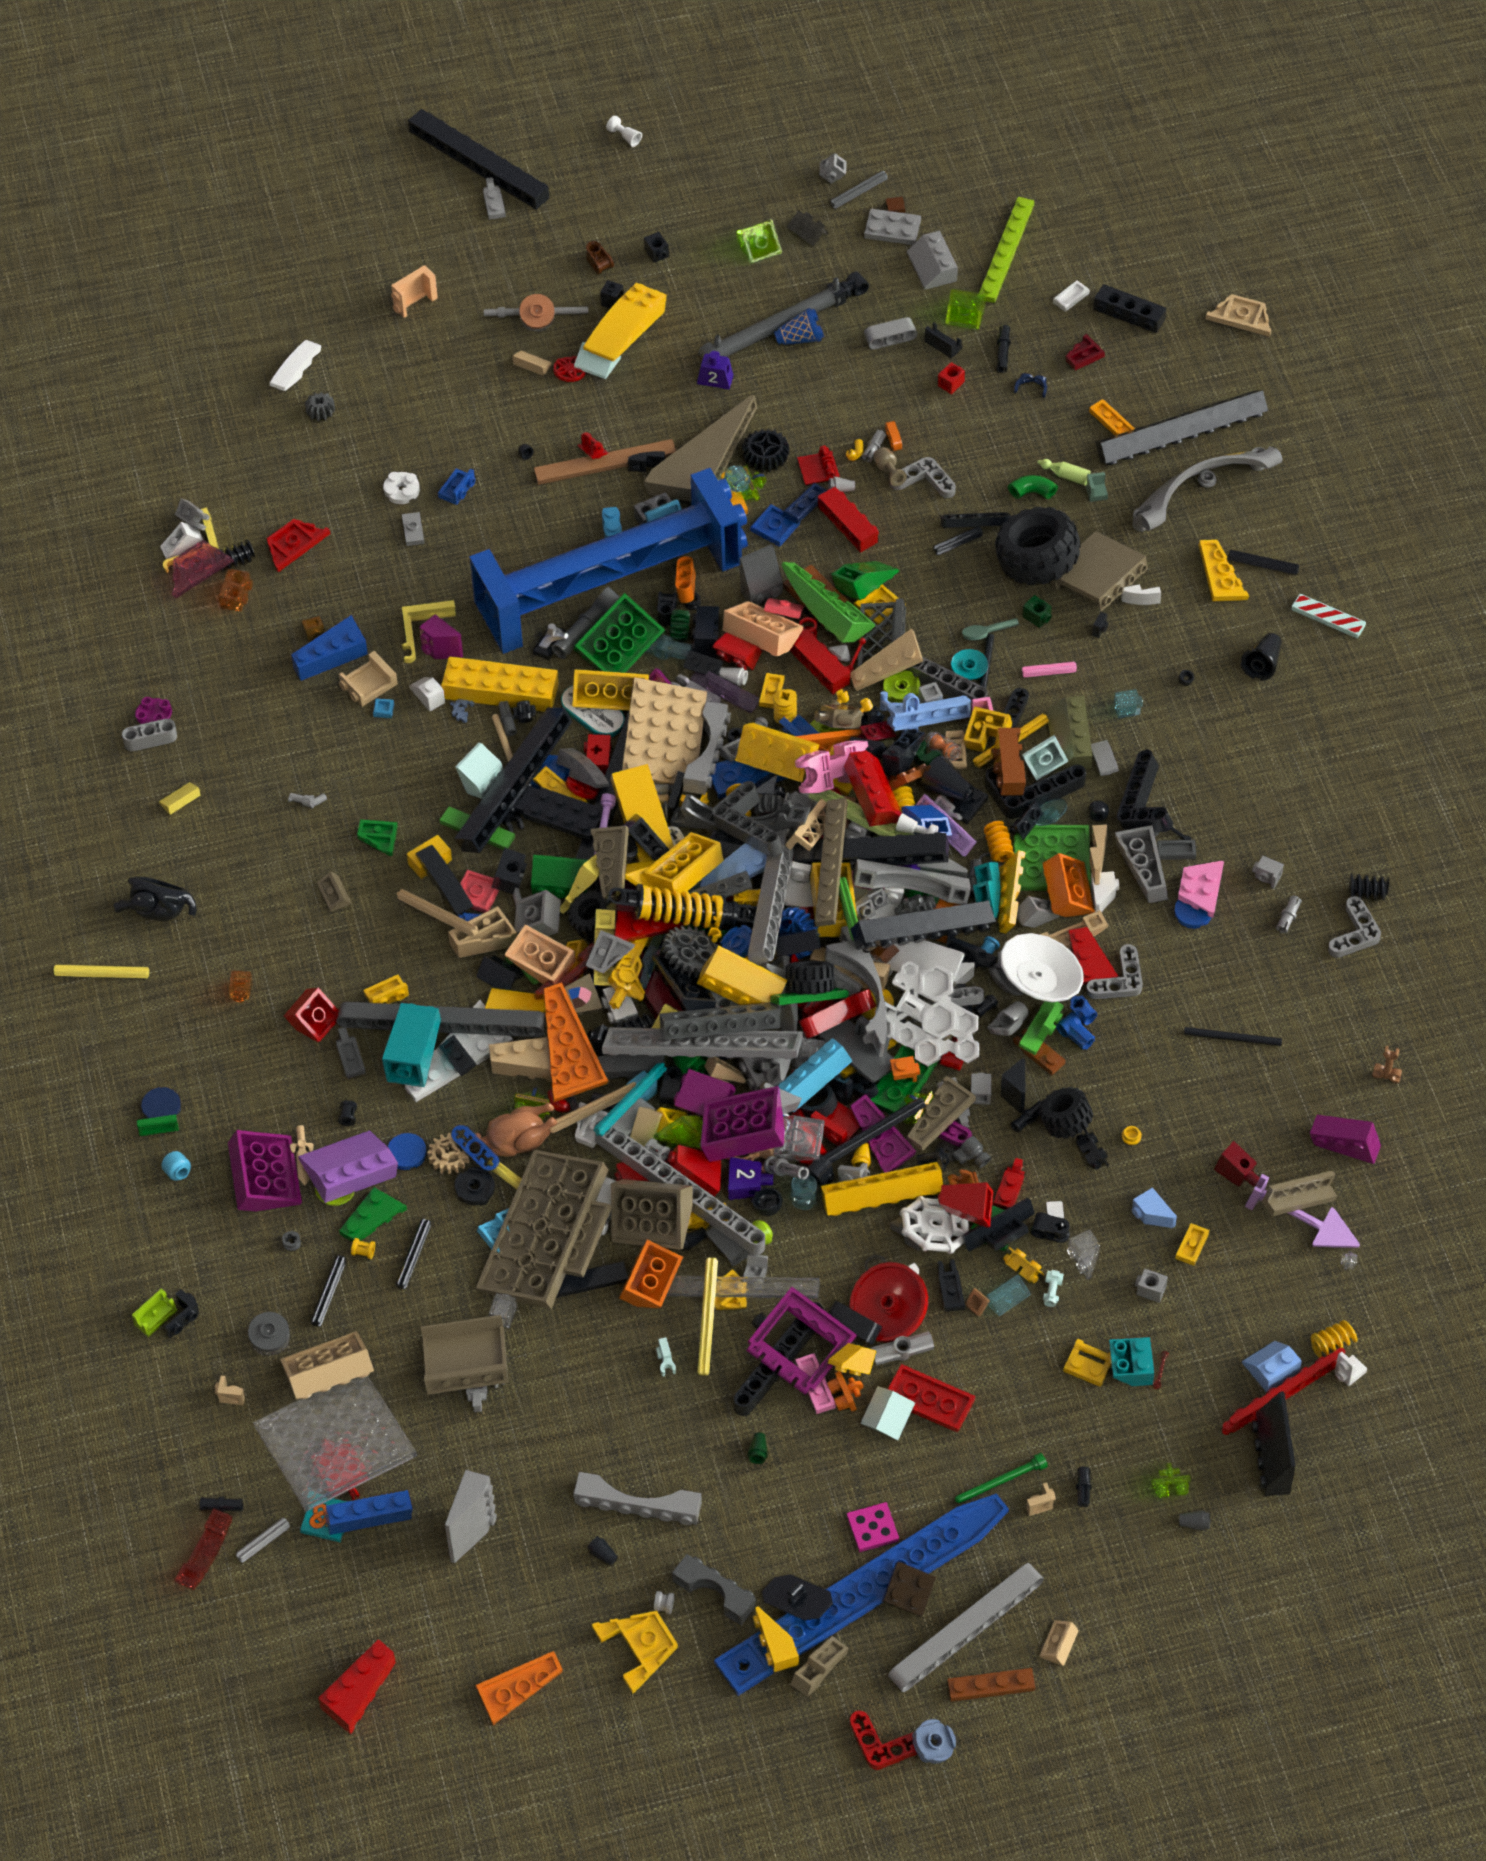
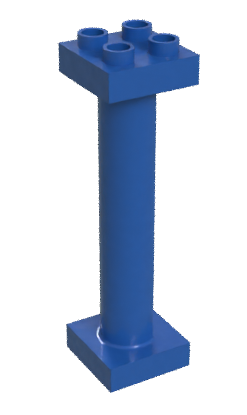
(708, 522)

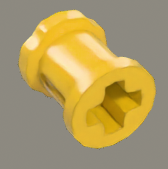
(363, 1248)

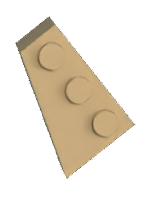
(521, 1058)

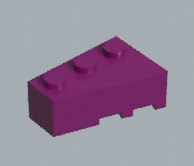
(1346, 1137)

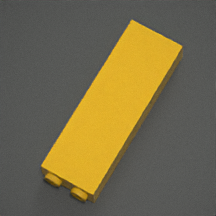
(638, 795)

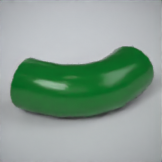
(1032, 484)

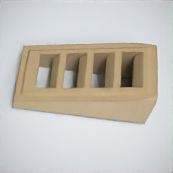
(957, 737)
(719, 1069)

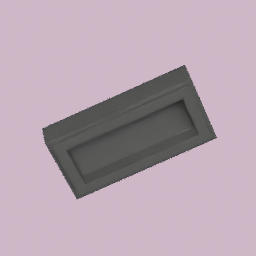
(1176, 849)

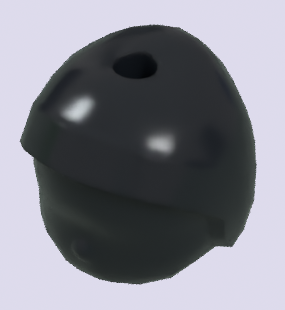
(1098, 810)

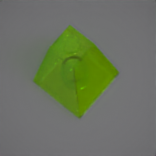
(683, 1131)

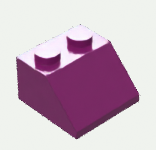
(440, 639)

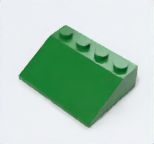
(619, 637)

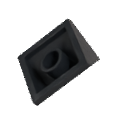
(1013, 1086)

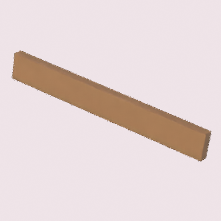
(587, 465)

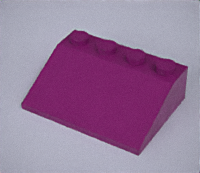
(742, 1124)
(263, 1171)

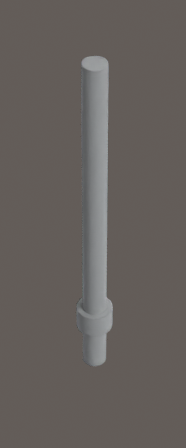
(502, 312)

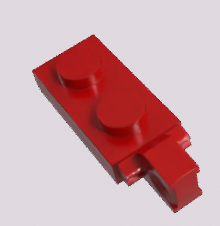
(1010, 1186)

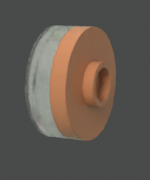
(537, 312)

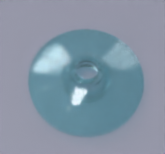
(1052, 811)

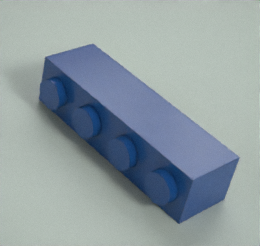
(368, 1512)

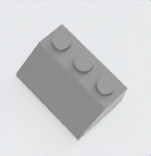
(933, 261)

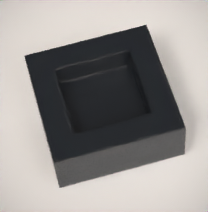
(1100, 625)

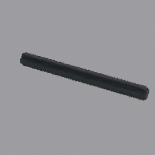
(875, 1130)

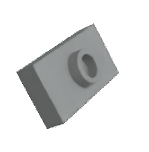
(413, 529)

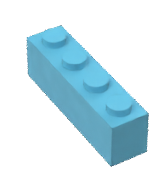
(816, 1071)

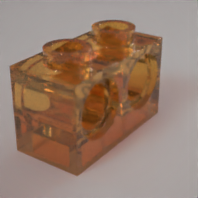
(235, 590)

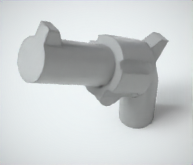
(307, 800)

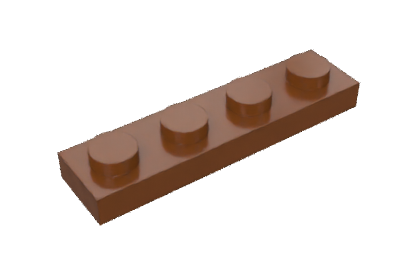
(991, 1684)

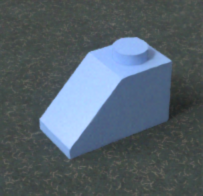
(1153, 1210)

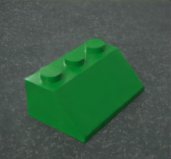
(555, 874)

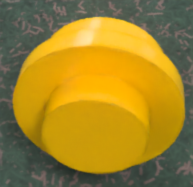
(1131, 1135)

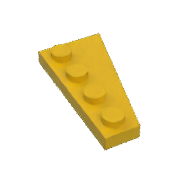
(1220, 574)
(1009, 891)

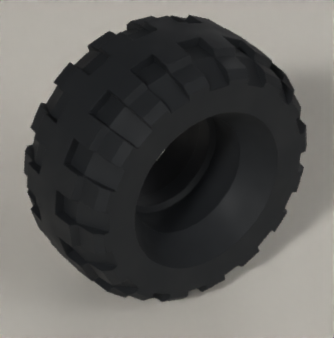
(1037, 545)

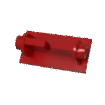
(591, 446)

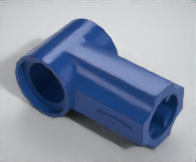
(1083, 1010)
(1072, 1027)

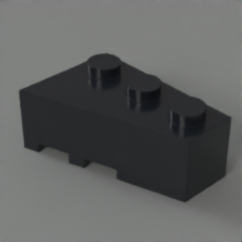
(706, 630)

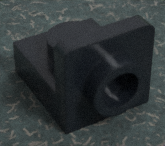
(938, 1156)

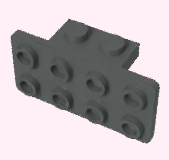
(863, 1055)

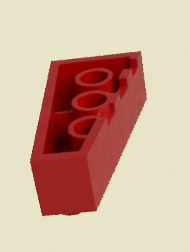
(357, 1686)

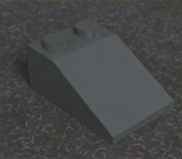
(760, 576)

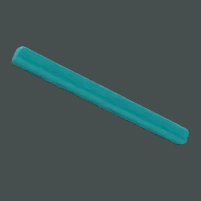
(620, 1109)

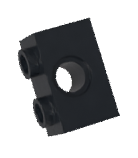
(508, 871)

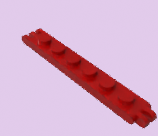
(1290, 1387)

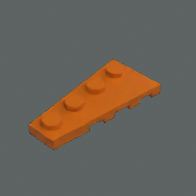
(515, 1686)

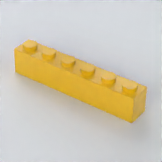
(882, 1189)

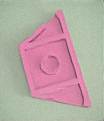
(1201, 886)

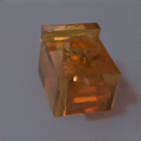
(240, 985)

